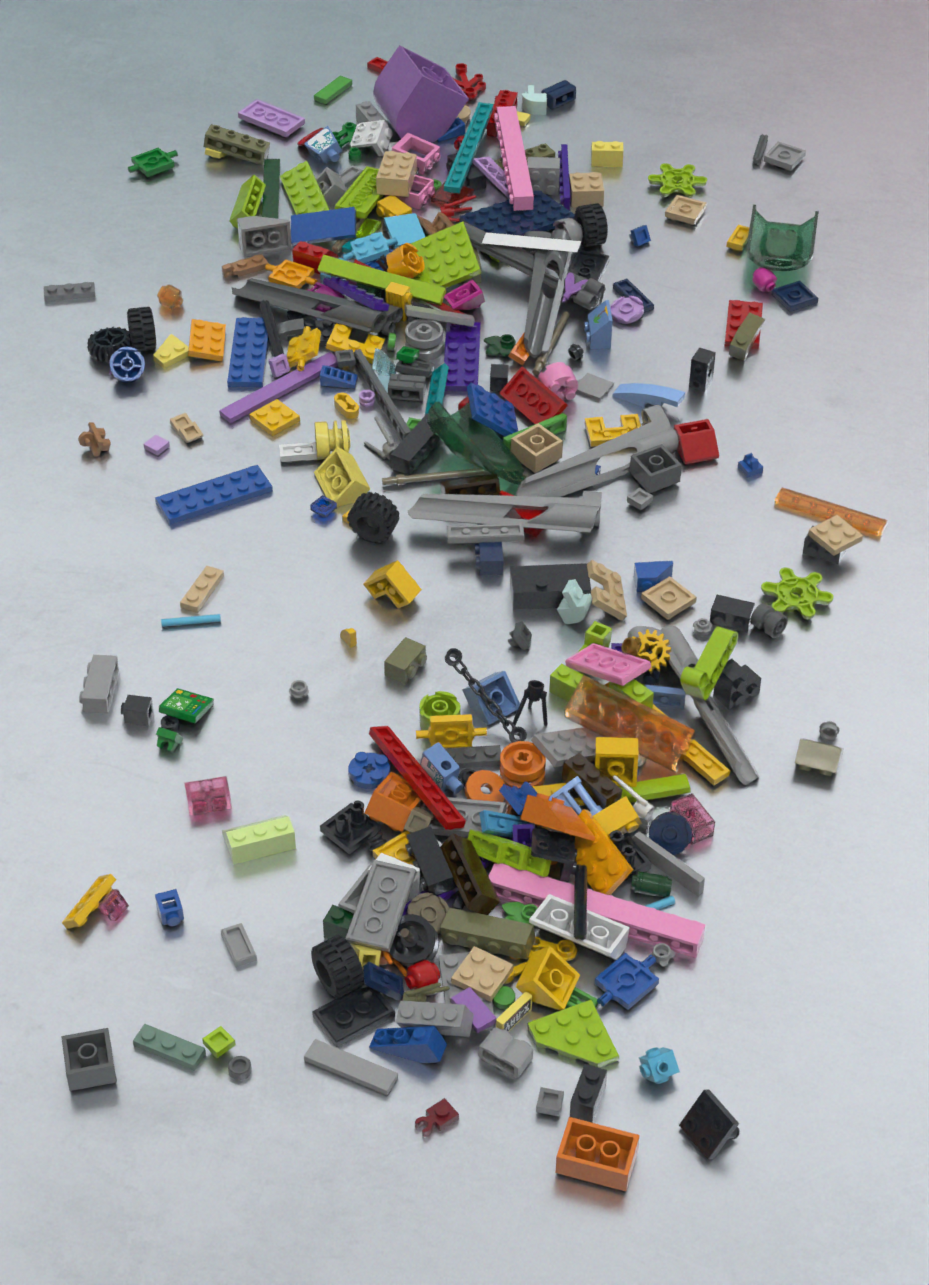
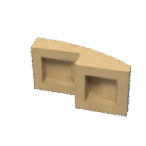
(186, 428)

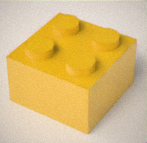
(618, 758)

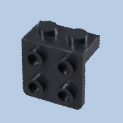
(555, 847)

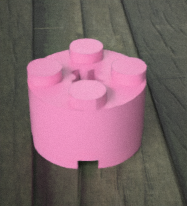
(560, 380)

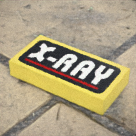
(515, 1012)

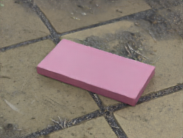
(608, 664)

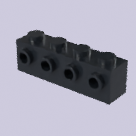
(414, 448)

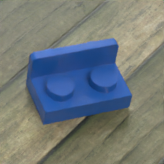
(516, 796)

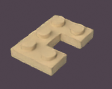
(612, 597)

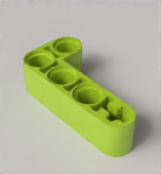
(703, 677)

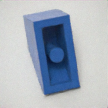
(651, 573)

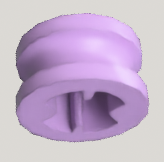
(366, 398)

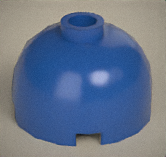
(127, 364)

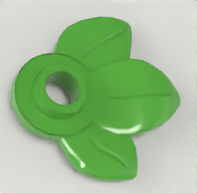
(519, 912)

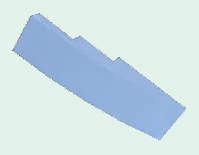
(649, 393)

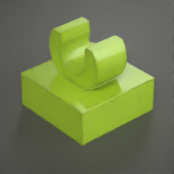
(218, 1042)

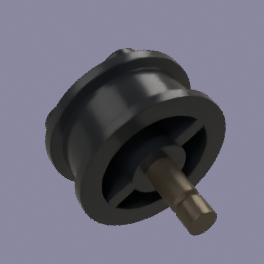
(414, 941)

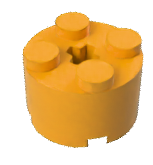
(405, 261)

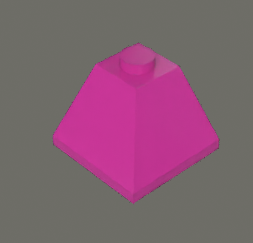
(465, 297)

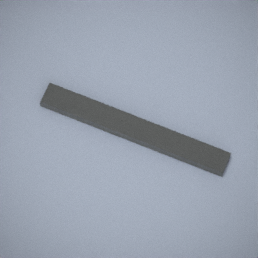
(381, 395)

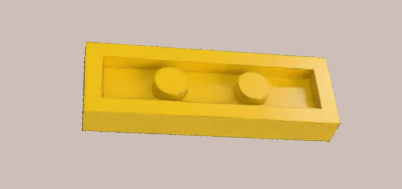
(89, 901)

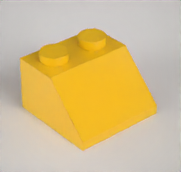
(548, 979)

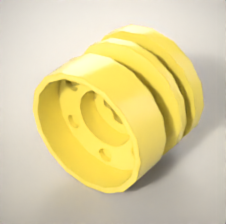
(329, 439)

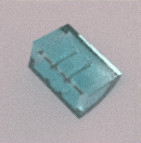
(383, 363)

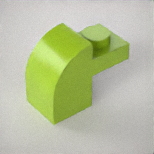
(597, 634)

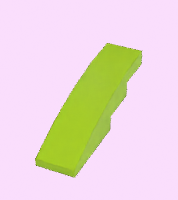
(508, 852)

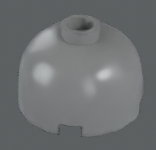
(570, 226)

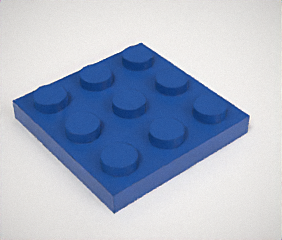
(491, 410)

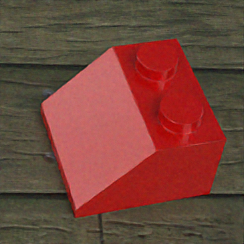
(310, 255)

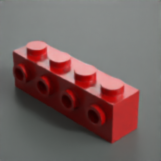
(504, 99)

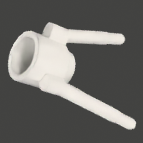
(641, 806)

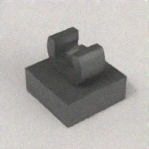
(345, 358)
(520, 636)

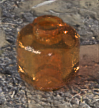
(170, 296)

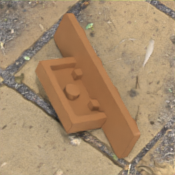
(440, 223)

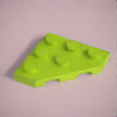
(576, 1035)

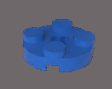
(364, 761)

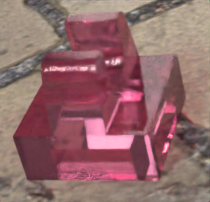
(113, 905)

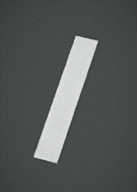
(531, 242)

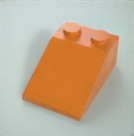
(393, 802)
(554, 816)

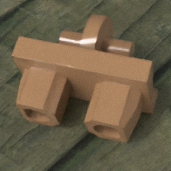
(94, 439)

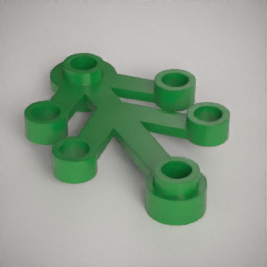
(348, 129)

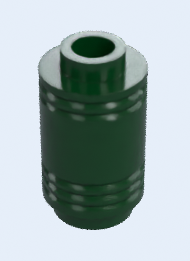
(651, 884)

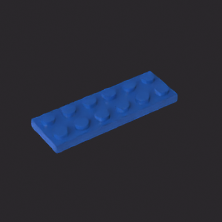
(248, 353)
(213, 494)

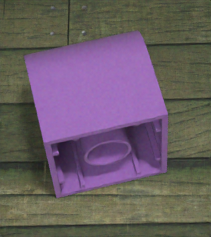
(418, 96)

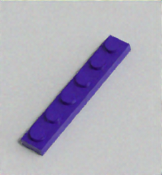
(564, 177)
(358, 294)

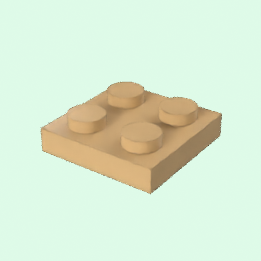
(685, 209)
(835, 535)
(668, 598)
(482, 973)

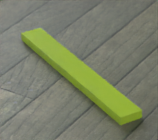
(380, 279)

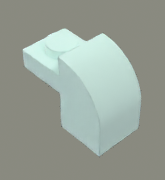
(534, 102)
(574, 604)

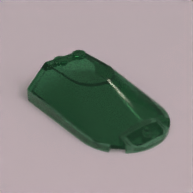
(780, 245)
(474, 442)

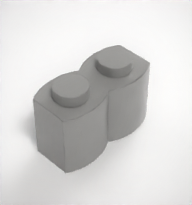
(506, 1052)

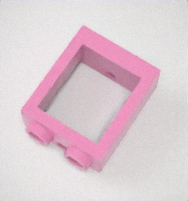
(422, 146)
(422, 185)

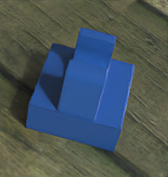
(640, 235)
(750, 466)

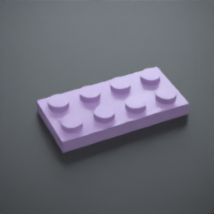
(271, 118)

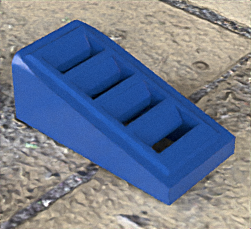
(455, 130)
(337, 378)

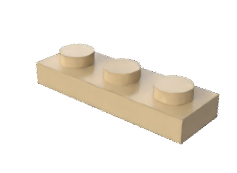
(202, 589)

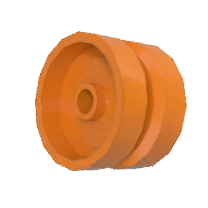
(522, 763)

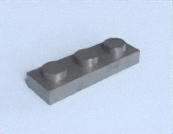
(69, 291)

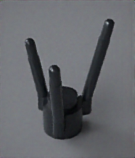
(534, 693)

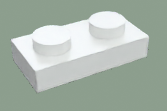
(298, 452)

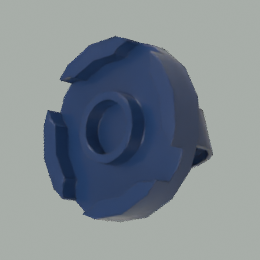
(671, 832)

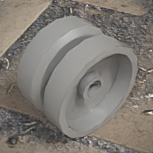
(426, 337)

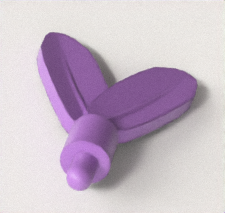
(570, 287)

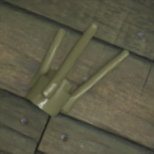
(420, 994)

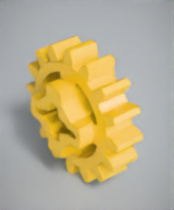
(656, 648)

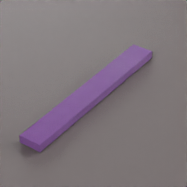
(276, 389)

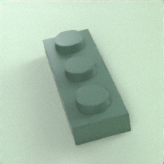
(169, 1047)

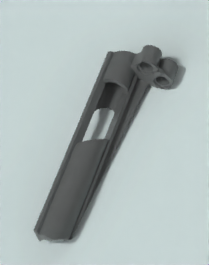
(589, 296)
(303, 301)
(541, 310)

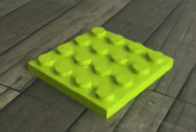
(447, 257)

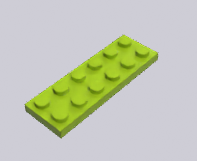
(304, 189)
(361, 194)

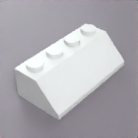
(602, 933)

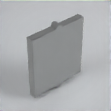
(594, 386)

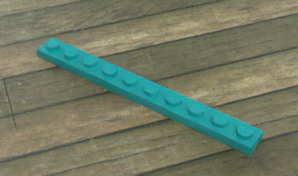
(468, 148)

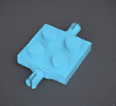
(370, 247)

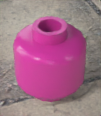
(764, 279)

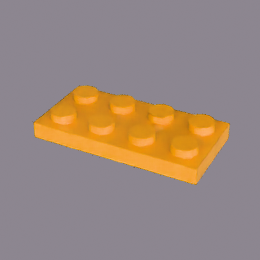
(603, 860)

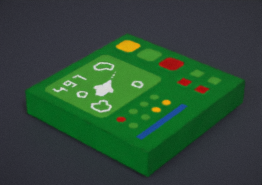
(186, 705)

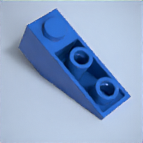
(412, 1043)

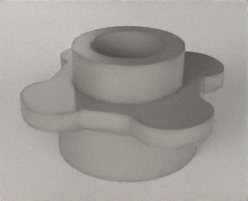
(665, 950)

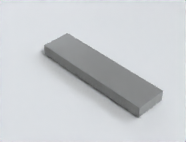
(439, 315)
(485, 533)
(670, 864)
(351, 1067)

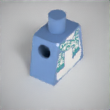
(324, 146)
(441, 768)

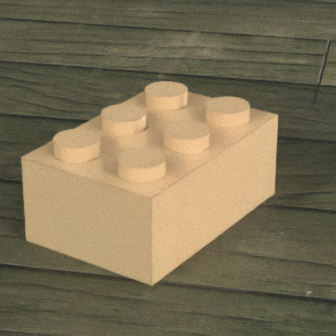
(396, 173)

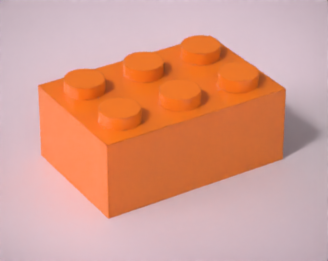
(597, 1154)

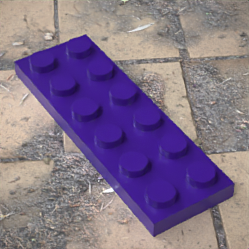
(462, 356)

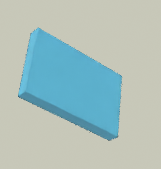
(404, 228)

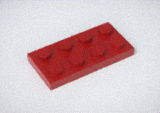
(737, 313)
(532, 397)

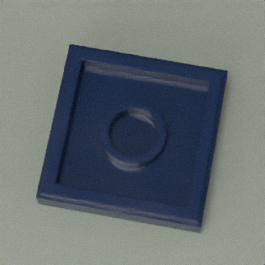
(794, 296)

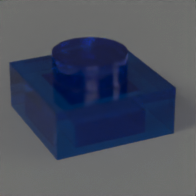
(323, 506)

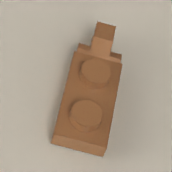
(244, 266)

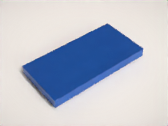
(323, 226)

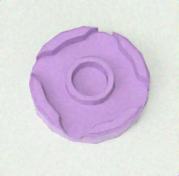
(627, 309)

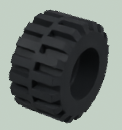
(594, 224)
(142, 328)
(373, 517)
(337, 966)

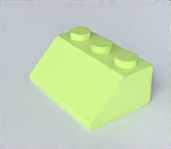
(260, 839)

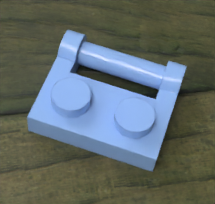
(563, 794)

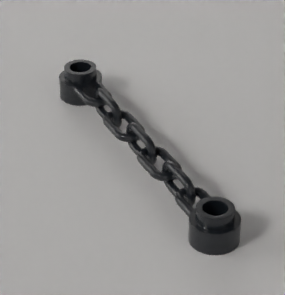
(519, 731)

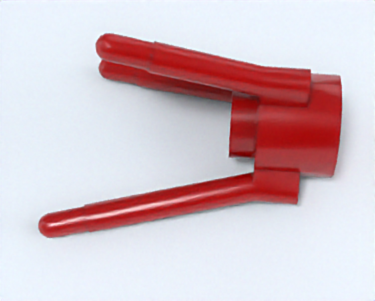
(449, 211)

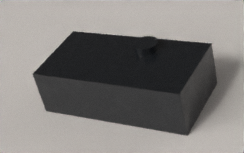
(543, 584)

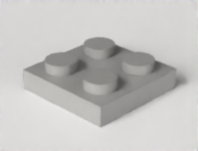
(784, 156)

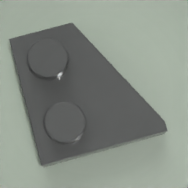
(419, 367)

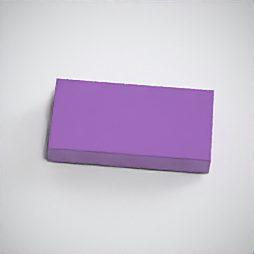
(483, 1016)

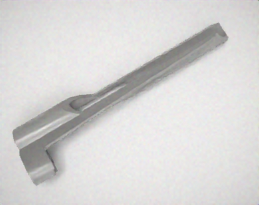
(579, 470)
(560, 512)
(682, 657)

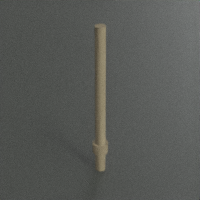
(542, 360)
(401, 479)

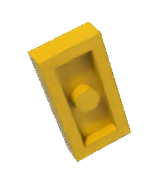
(738, 238)

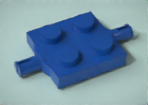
(626, 981)

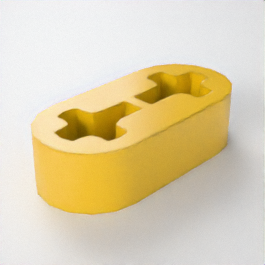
(346, 405)

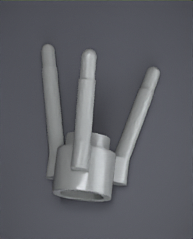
(388, 447)

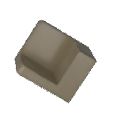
(418, 820)

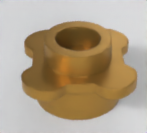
(631, 646)

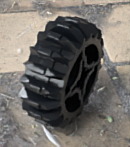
(107, 341)

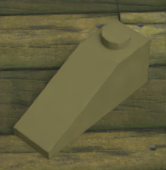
(745, 336)

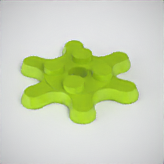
(670, 176)
(805, 587)

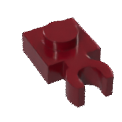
(439, 1116)

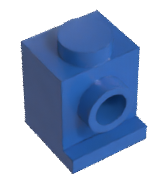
(171, 912)

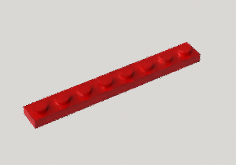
(417, 778)

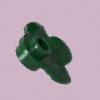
(500, 345)

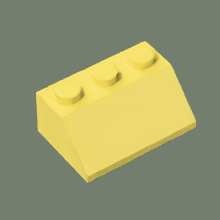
(341, 478)

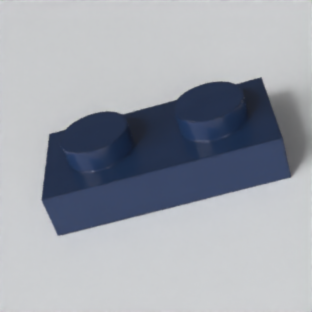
(383, 981)

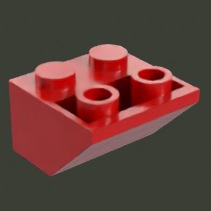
(696, 441)

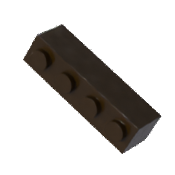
(469, 874)

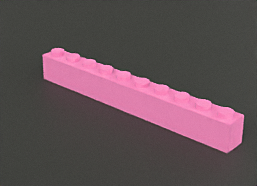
(514, 158)
(644, 922)

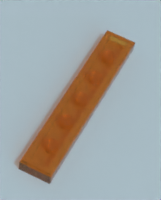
(828, 510)

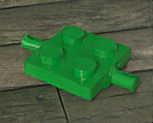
(153, 162)

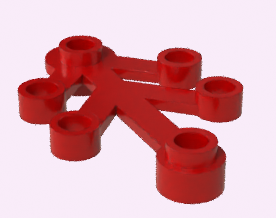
(471, 92)

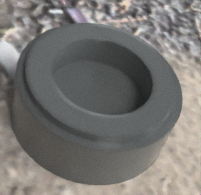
(239, 1067)

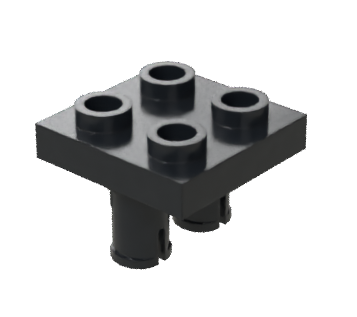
(350, 827)
(631, 853)
(709, 1124)

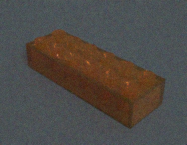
(619, 716)

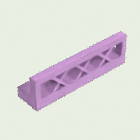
(492, 172)

